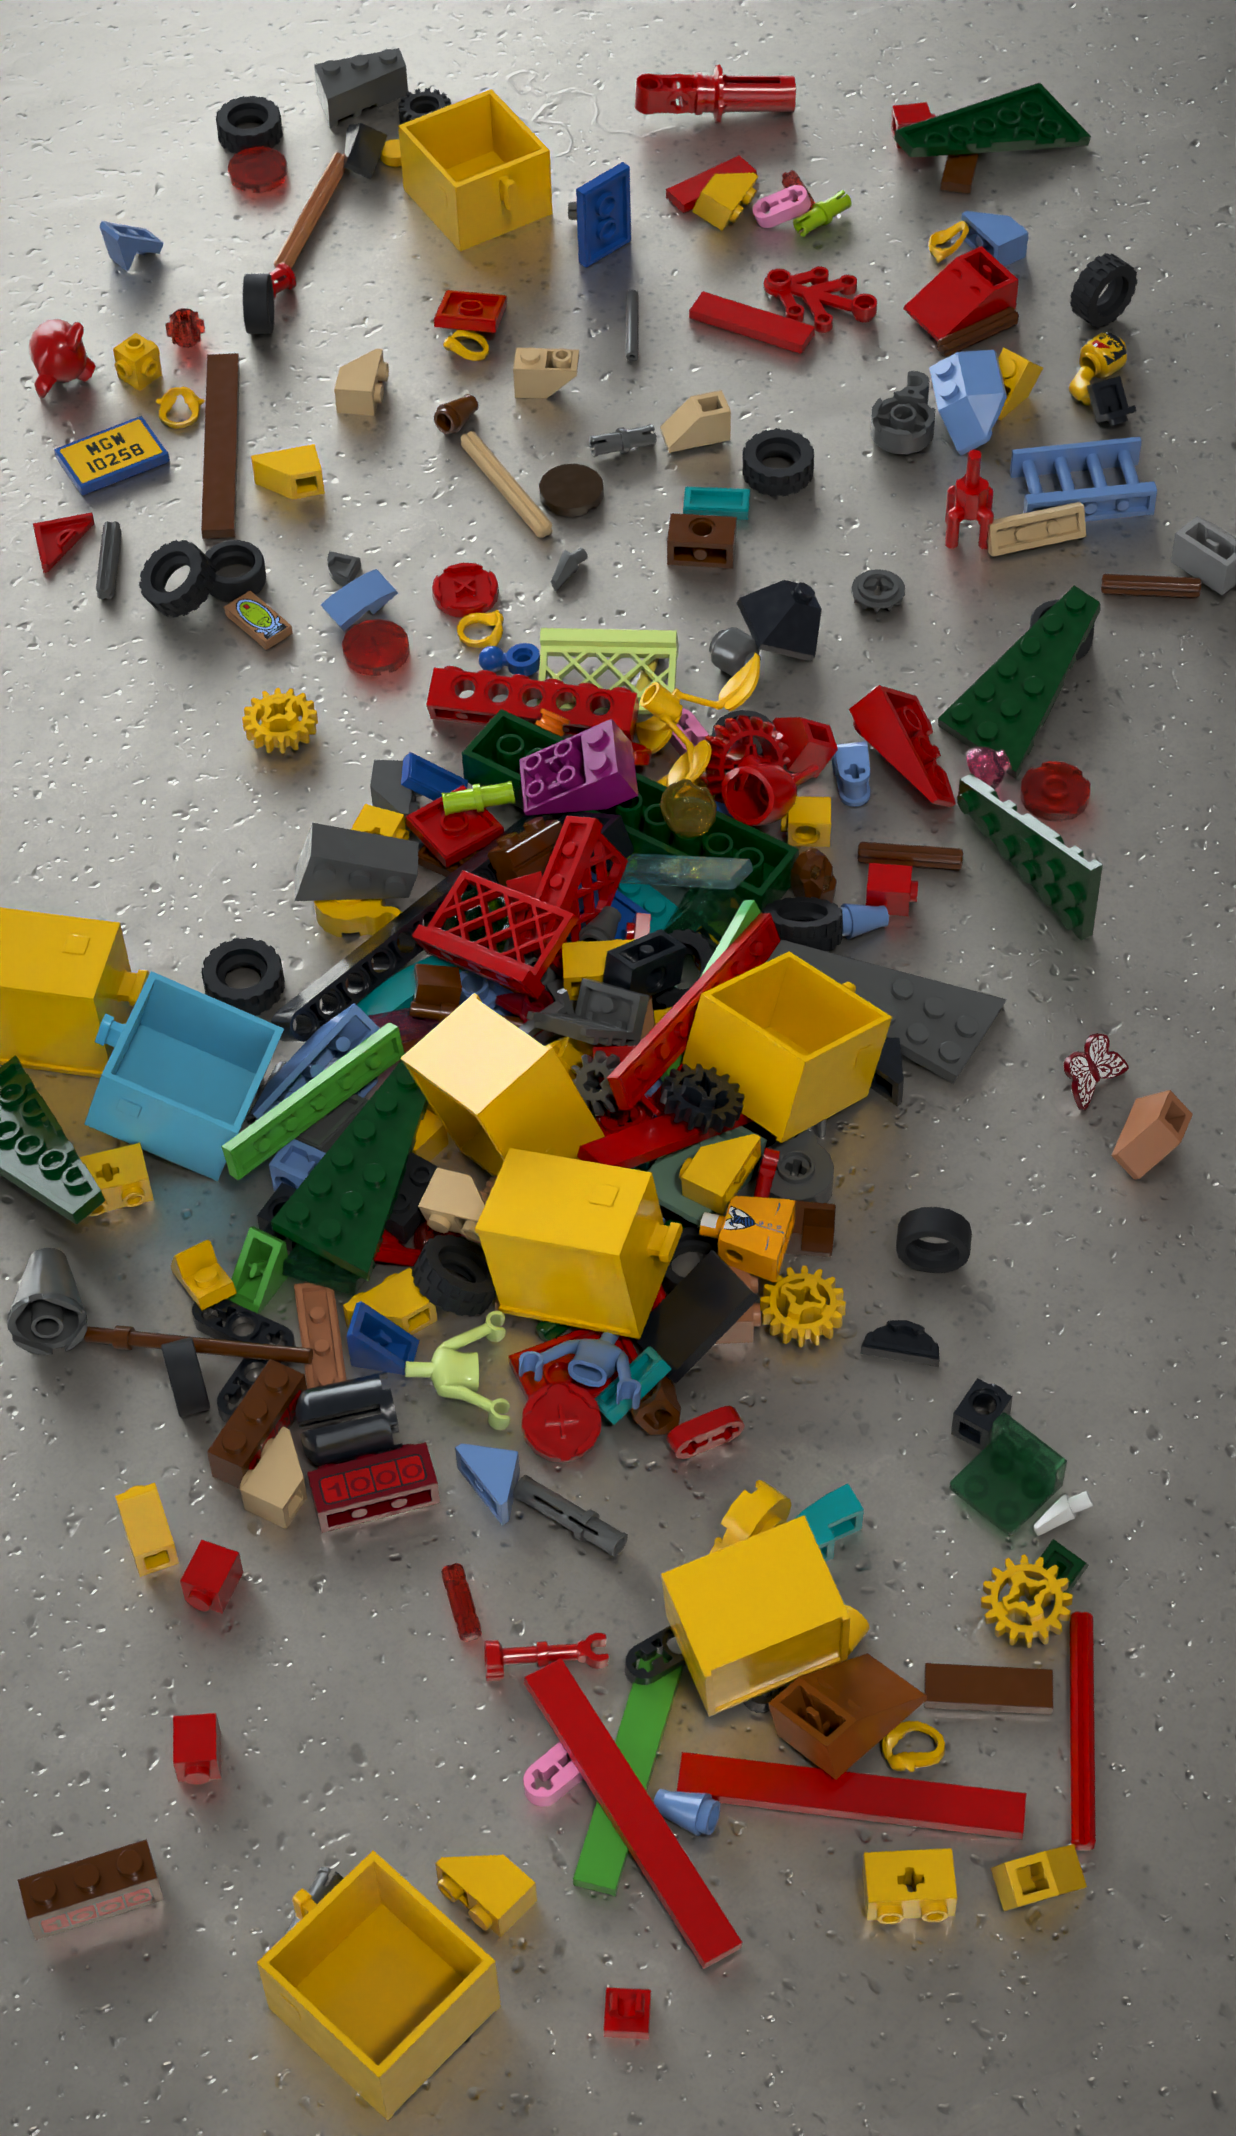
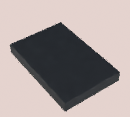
(696, 1314)

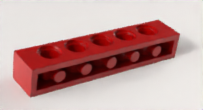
(479, 709)

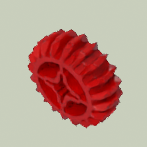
(739, 736)

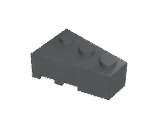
(360, 82)
(354, 865)

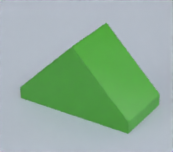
(259, 1270)

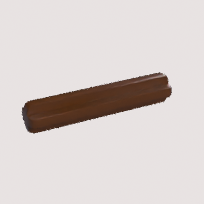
(977, 331)
(1151, 585)
(910, 855)

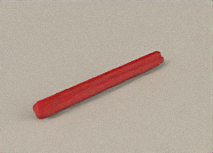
(1082, 1731)

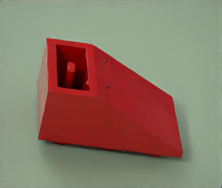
(963, 294)

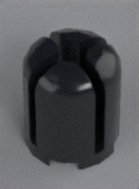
(341, 1403)

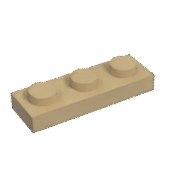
(1036, 529)

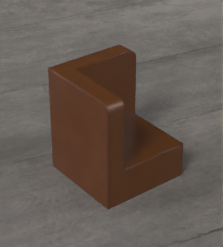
(437, 984)
(813, 1229)

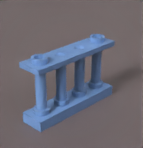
(1099, 502)

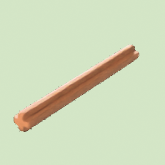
(312, 211)

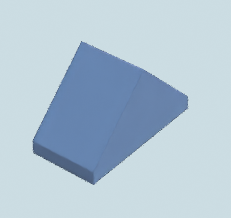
(492, 1475)

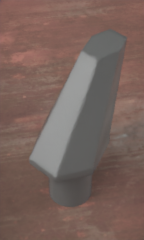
(567, 566)

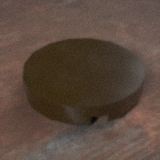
(571, 489)

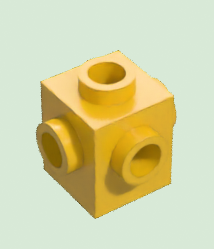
(137, 361)

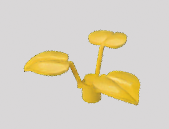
(667, 711)

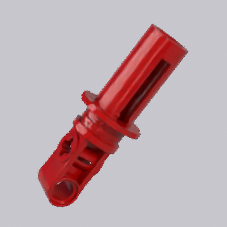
(714, 93)

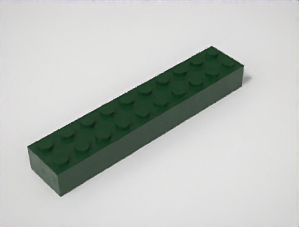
(507, 738)

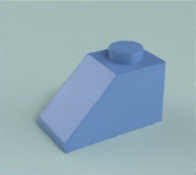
(997, 235)

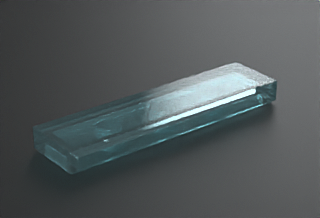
(686, 871)

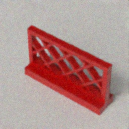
(568, 868)
(488, 962)

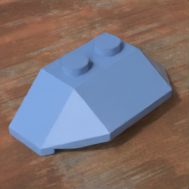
(969, 396)
(317, 1054)

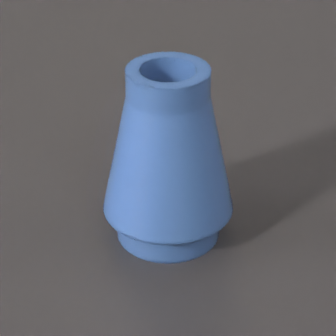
(862, 919)
(689, 1810)

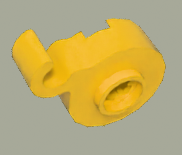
(354, 916)
(753, 1514)

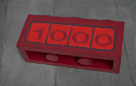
(373, 1487)

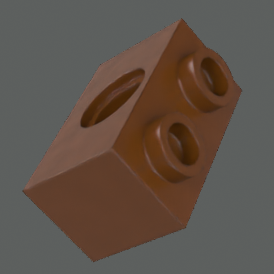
(701, 540)

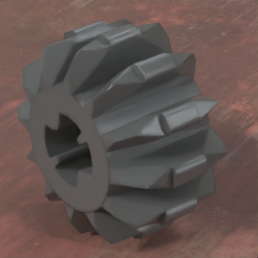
(587, 1081)

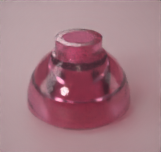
(988, 764)

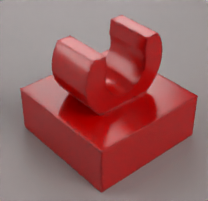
(627, 2013)

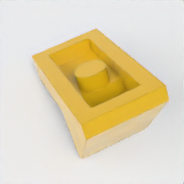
(202, 1275)

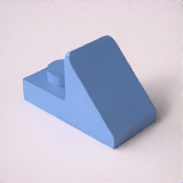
(126, 241)

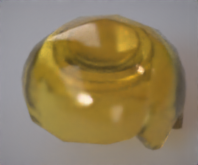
(688, 808)

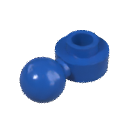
(520, 659)

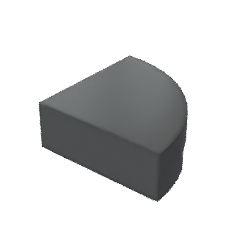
(343, 567)

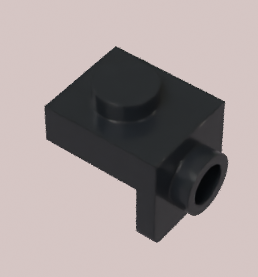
(1109, 401)

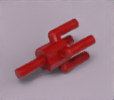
(969, 500)

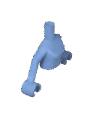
(592, 1365)

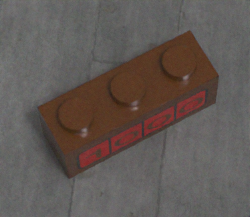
(257, 1418)
(90, 1889)

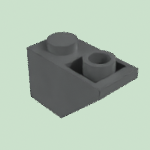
(388, 791)

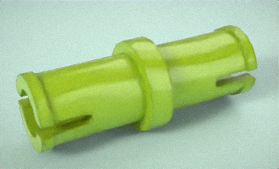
(822, 213)
(478, 798)

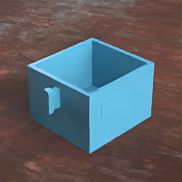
(181, 1074)

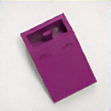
(580, 772)

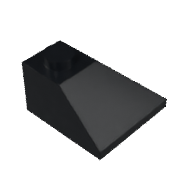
(783, 618)

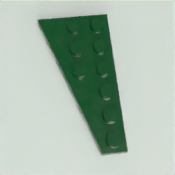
(1008, 122)
(1021, 687)
(1055, 871)
(37, 1150)
(355, 1185)

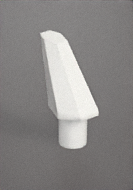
(1062, 1511)

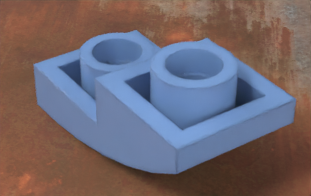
(357, 597)

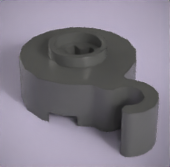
(906, 420)
(803, 1168)

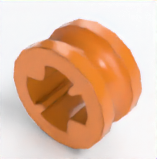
(552, 722)

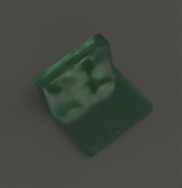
(705, 907)
(1010, 1476)

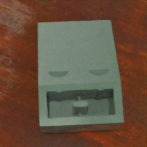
(669, 1185)

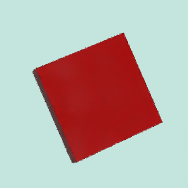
(470, 311)
(453, 835)

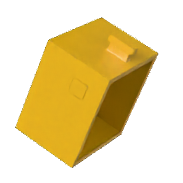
(476, 169)
(58, 985)
(790, 1043)
(499, 1088)
(576, 1242)
(756, 1615)
(379, 1983)

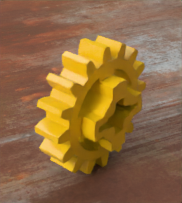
(280, 720)
(803, 1306)
(1020, 1585)

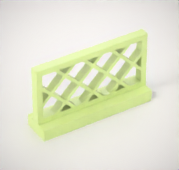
(613, 644)

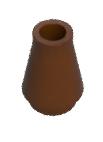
(454, 414)

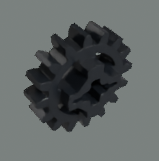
(701, 1098)

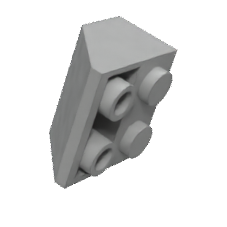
(1206, 554)

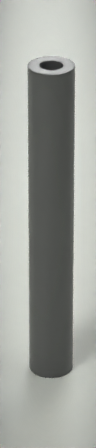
(632, 325)

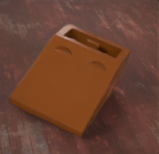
(843, 1711)

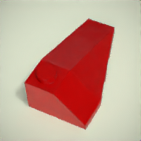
(900, 733)

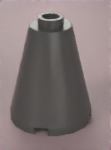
(47, 1305)

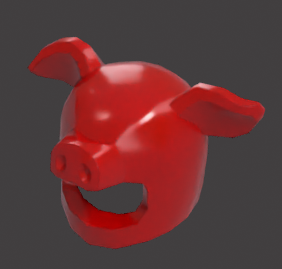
(59, 354)
(764, 790)

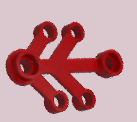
(784, 285)

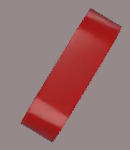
(705, 1432)

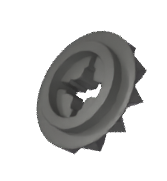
(866, 584)

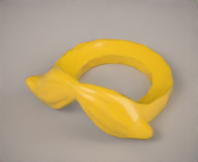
(943, 236)
(453, 344)
(168, 400)
(489, 619)
(910, 1760)

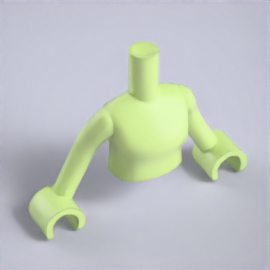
(457, 1373)

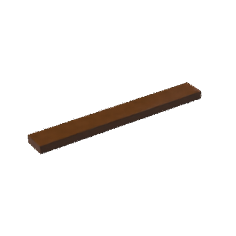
(220, 446)

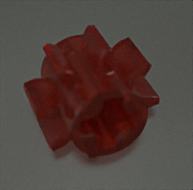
(185, 327)

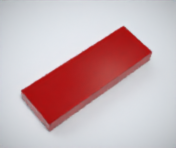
(686, 193)

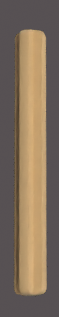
(506, 484)

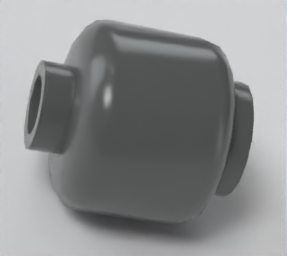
(732, 650)

